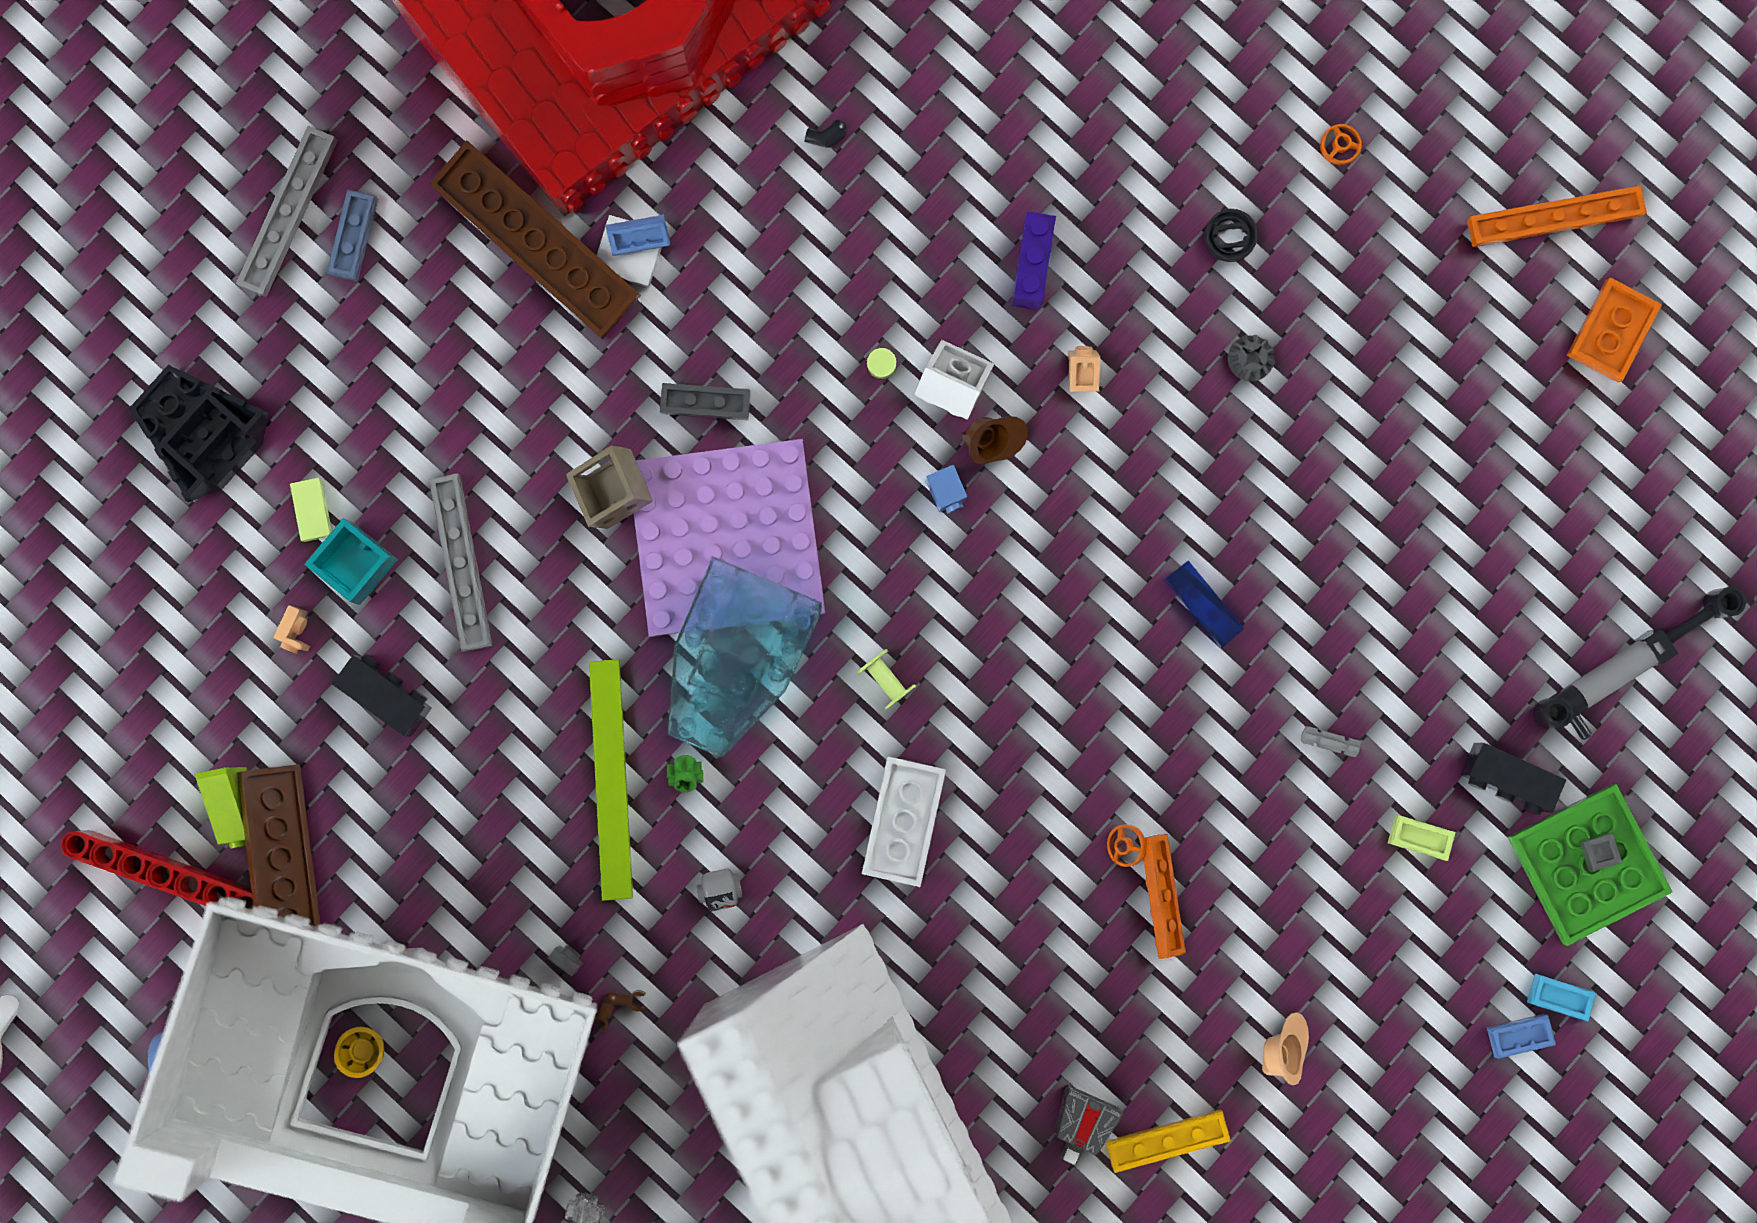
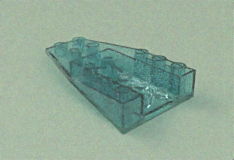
(735, 655)

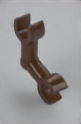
(612, 999)

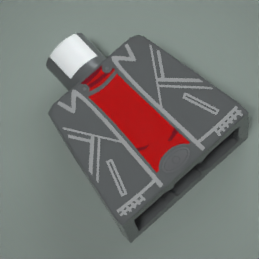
(1084, 1123)

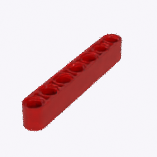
(151, 868)

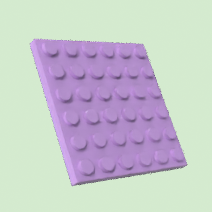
(729, 505)

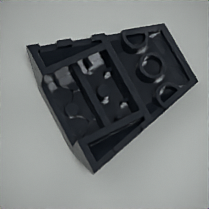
(198, 430)

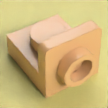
(1084, 369)
(291, 625)

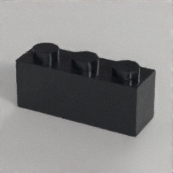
(382, 694)
(1512, 778)

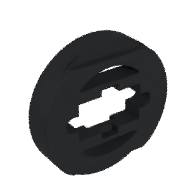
(1245, 223)

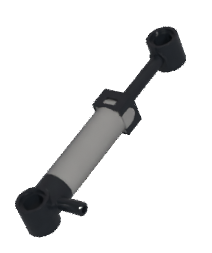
(1646, 651)

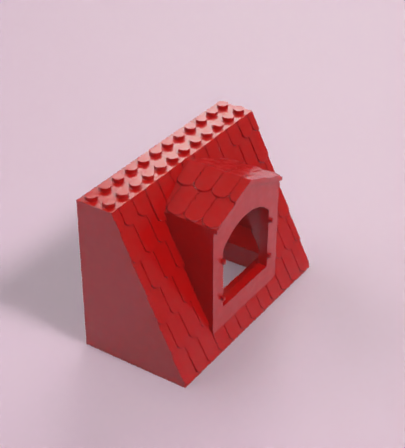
(597, 94)

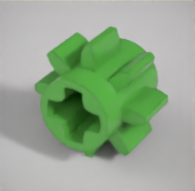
(685, 773)

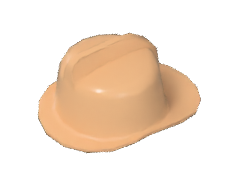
(1286, 1051)

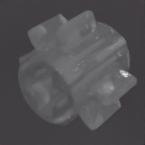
(585, 1209)

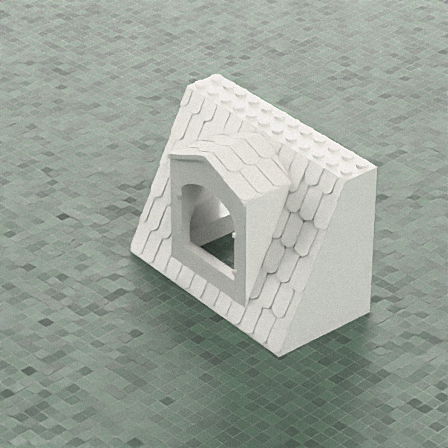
(249, 1041)
(835, 1097)

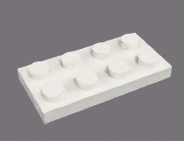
(903, 821)

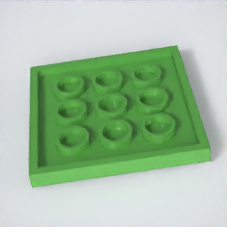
(1555, 864)

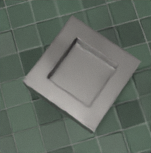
(1600, 852)
(566, 959)

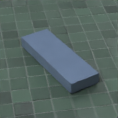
(352, 235)

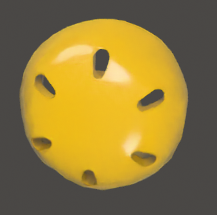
(360, 1051)

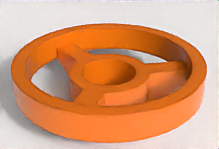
(1339, 135)
(1130, 845)

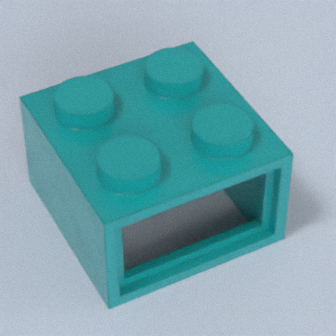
(351, 562)

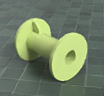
(886, 679)

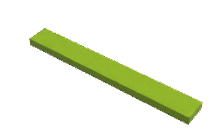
(611, 780)

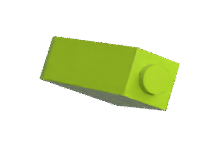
(223, 804)

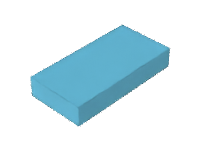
(1561, 997)

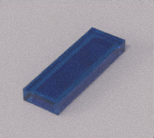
(1204, 604)

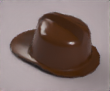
(995, 438)

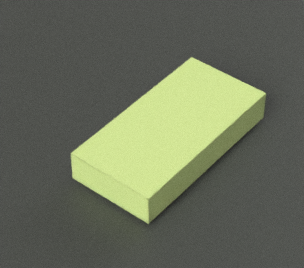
(311, 509)
(1421, 837)

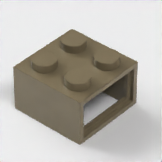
(610, 490)

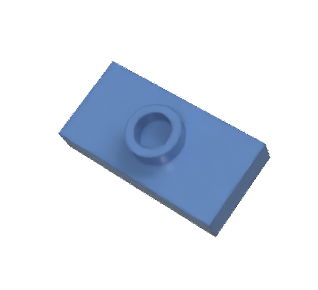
(638, 235)
(1521, 1036)

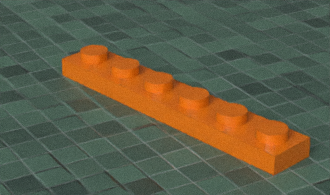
(1556, 216)

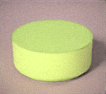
(881, 363)

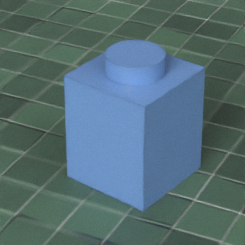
(946, 489)

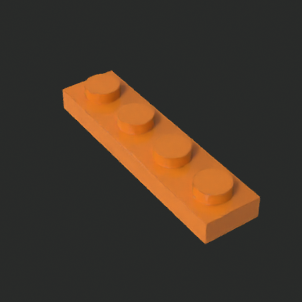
(1163, 897)

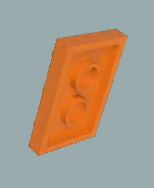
(1614, 330)

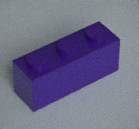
(1033, 260)

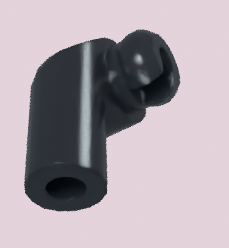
(828, 137)

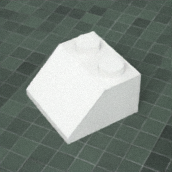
(953, 379)

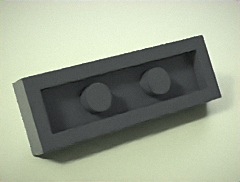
(705, 401)

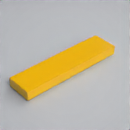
(1167, 1141)

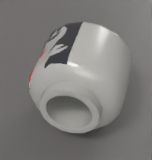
(719, 889)

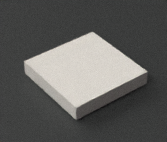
(632, 267)

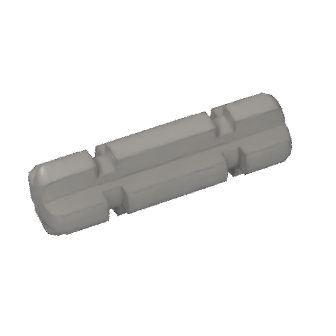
(1330, 741)

